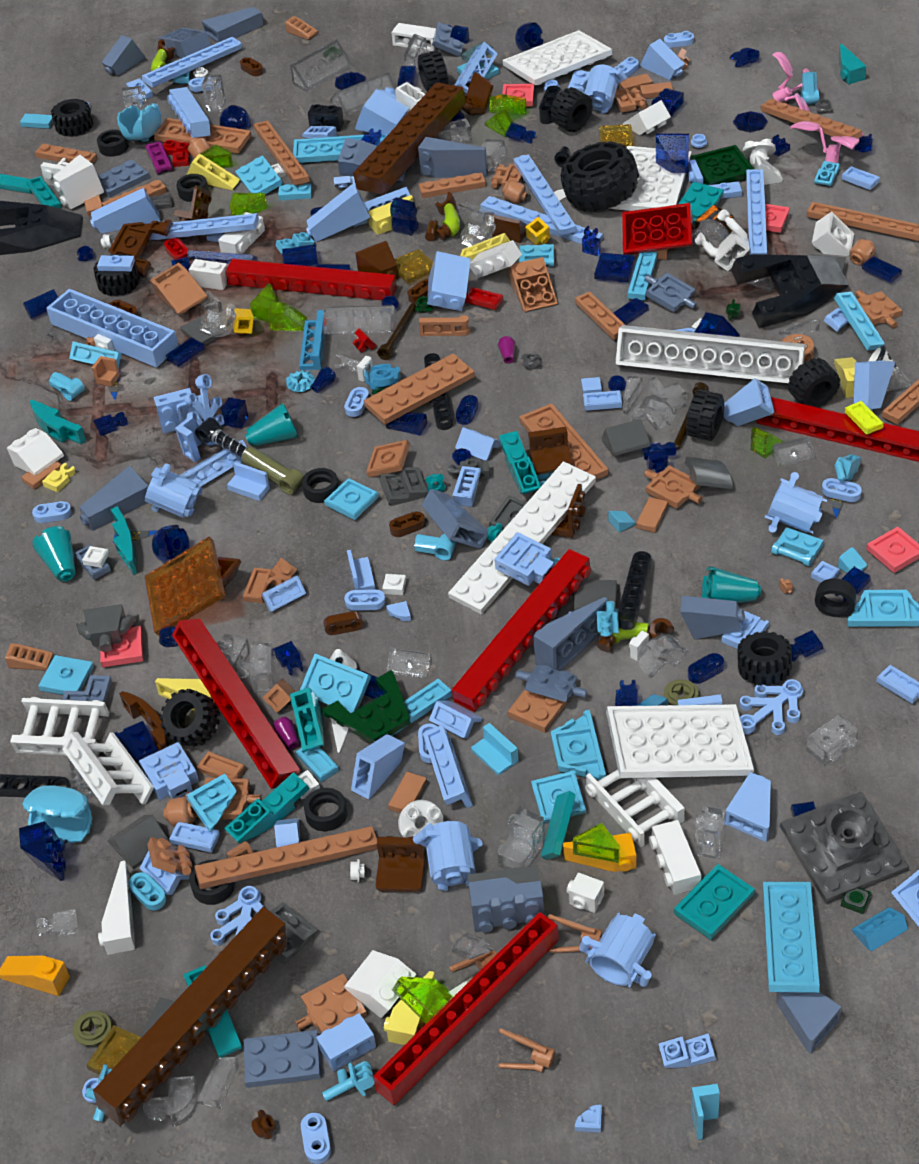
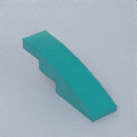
(123, 540)

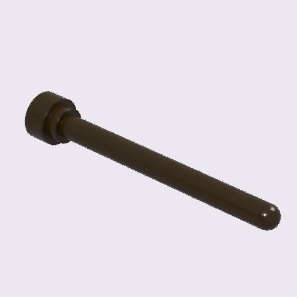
(386, 350)
(682, 432)

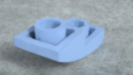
(687, 1053)

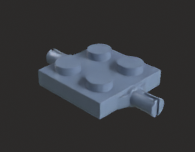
(670, 292)
(551, 683)

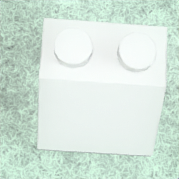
(649, 118)
(832, 236)
(209, 274)
(34, 452)
(375, 980)

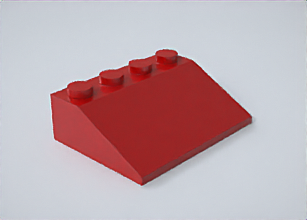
(657, 228)

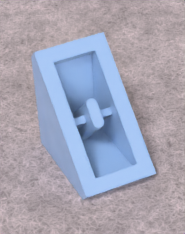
(287, 832)

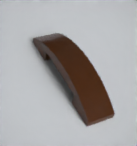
(135, 707)

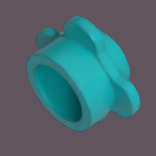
(430, 480)
(494, 531)

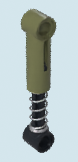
(287, 479)

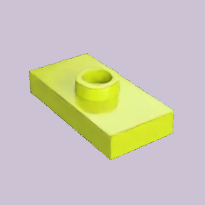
(864, 417)

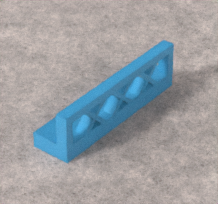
(317, 344)

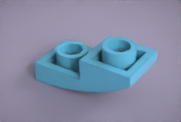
(827, 173)
(297, 240)

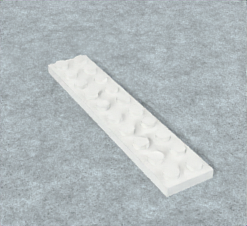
(535, 520)

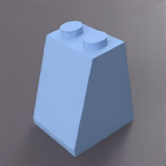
(381, 113)
(448, 281)

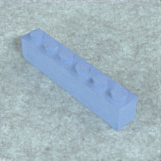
(189, 112)

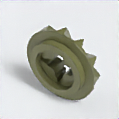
(674, 688)
(83, 1026)

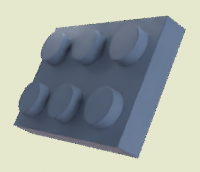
(122, 177)
(281, 1059)

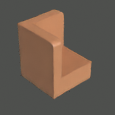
(106, 371)
(279, 695)

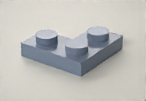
(443, 40)
(96, 689)

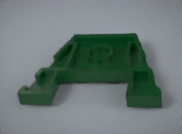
(377, 718)

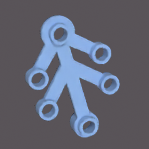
(204, 382)
(789, 691)
(240, 921)

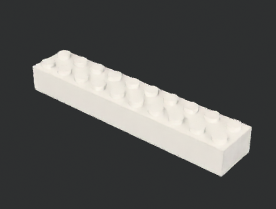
(708, 353)

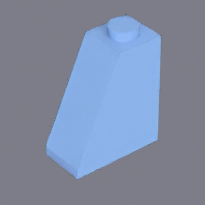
(662, 61)
(871, 382)
(749, 404)
(376, 764)
(751, 807)

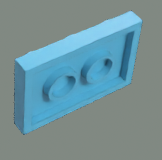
(259, 176)
(336, 682)

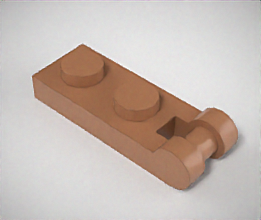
(444, 326)

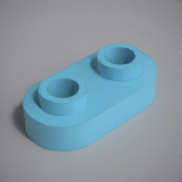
(149, 891)

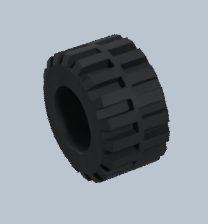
(432, 69)
(571, 109)
(72, 117)
(116, 282)
(814, 383)
(705, 414)
(764, 658)
(176, 711)

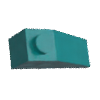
(851, 68)
(308, 718)

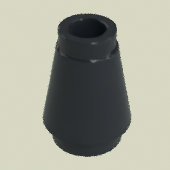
(562, 155)

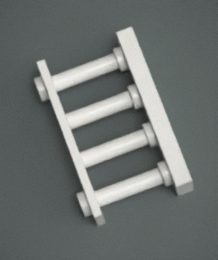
(54, 745)
(98, 778)
(657, 793)

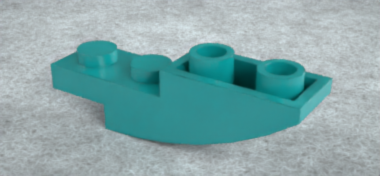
(56, 427)
(518, 463)
(263, 814)
(223, 1035)

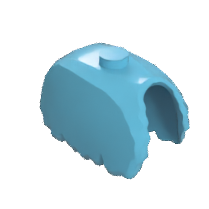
(138, 124)
(62, 810)

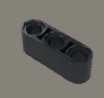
(546, 104)

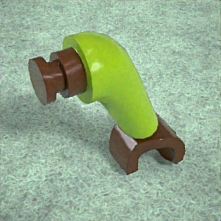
(162, 55)
(451, 223)
(659, 625)

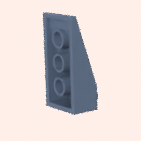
(186, 41)
(353, 155)
(451, 158)
(567, 636)

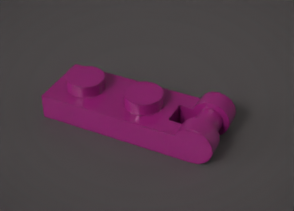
(158, 157)

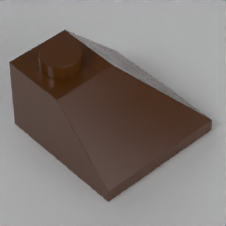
(377, 260)

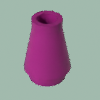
(507, 347)
(286, 732)

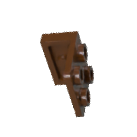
(478, 95)
(199, 206)
(549, 449)
(575, 511)
(400, 864)

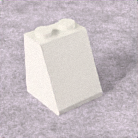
(77, 182)

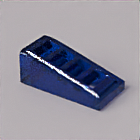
(412, 423)

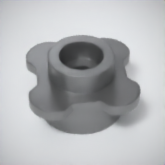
(823, 105)
(531, 360)

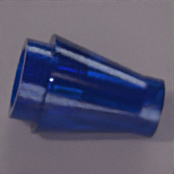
(323, 379)

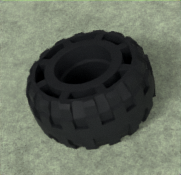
(599, 176)

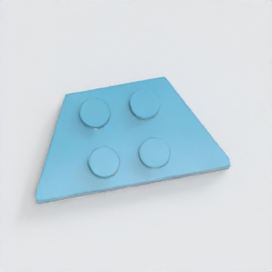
(885, 609)
(578, 747)

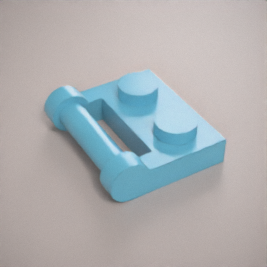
(537, 251)
(797, 546)

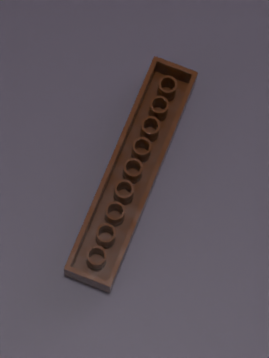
(401, 145)
(190, 1017)

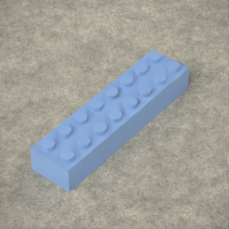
(128, 332)

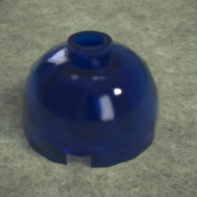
(528, 36)
(235, 117)
(169, 542)

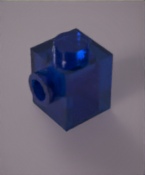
(235, 412)

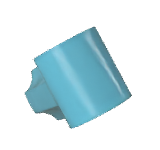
(809, 88)
(68, 387)
(441, 547)

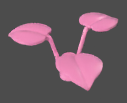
(784, 93)
(832, 151)

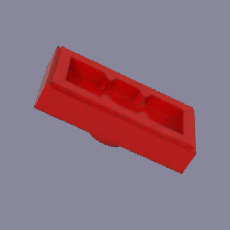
(484, 298)

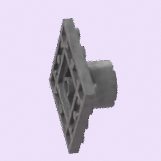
(843, 846)

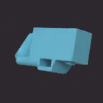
(847, 467)

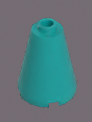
(272, 428)
(56, 552)
(729, 586)

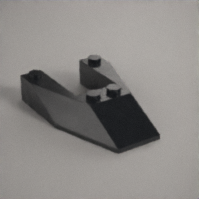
(35, 227)
(800, 280)

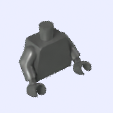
(106, 625)

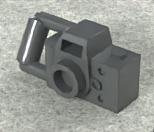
(471, 462)

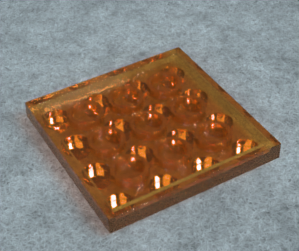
(184, 585)

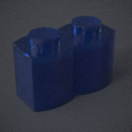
(671, 99)
(404, 216)

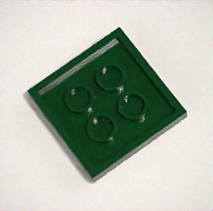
(722, 165)

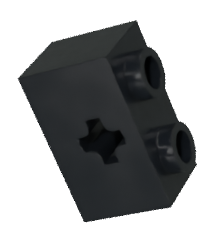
(326, 116)

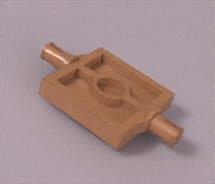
(879, 308)
(672, 486)
(240, 800)
(329, 1005)

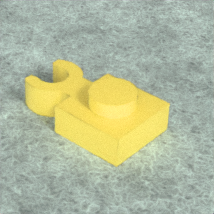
(59, 479)

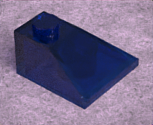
(673, 152)

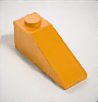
(627, 855)
(36, 973)

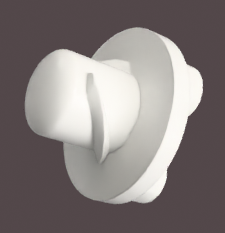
(763, 149)
(417, 816)

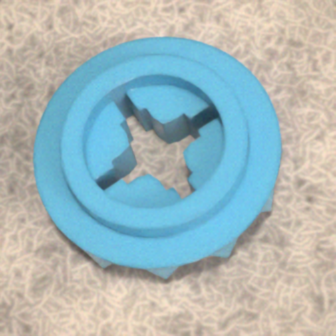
(303, 385)

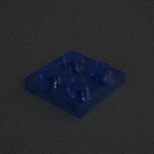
(614, 267)

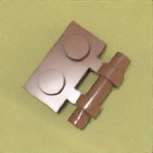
(628, 100)
(510, 173)
(167, 858)

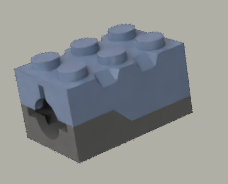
(505, 897)

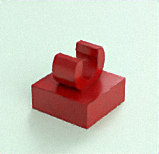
(180, 158)
(363, 341)

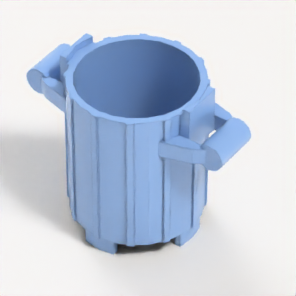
(602, 86)
(172, 492)
(794, 506)
(449, 852)
(621, 951)

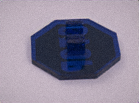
(349, 79)
(750, 121)

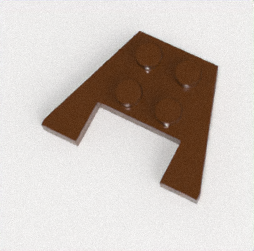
(133, 239)

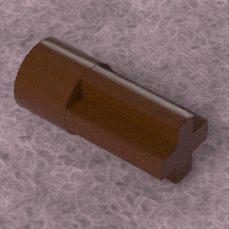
(430, 233)

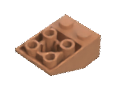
(532, 284)
(178, 289)

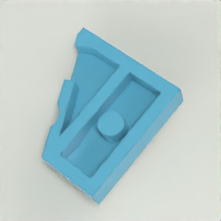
(212, 800)

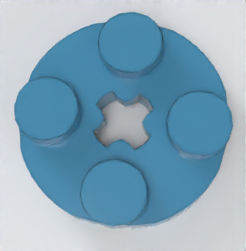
(382, 375)

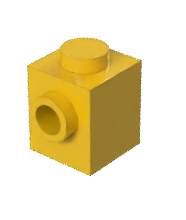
(538, 232)
(243, 322)

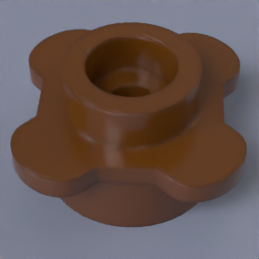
(263, 1125)

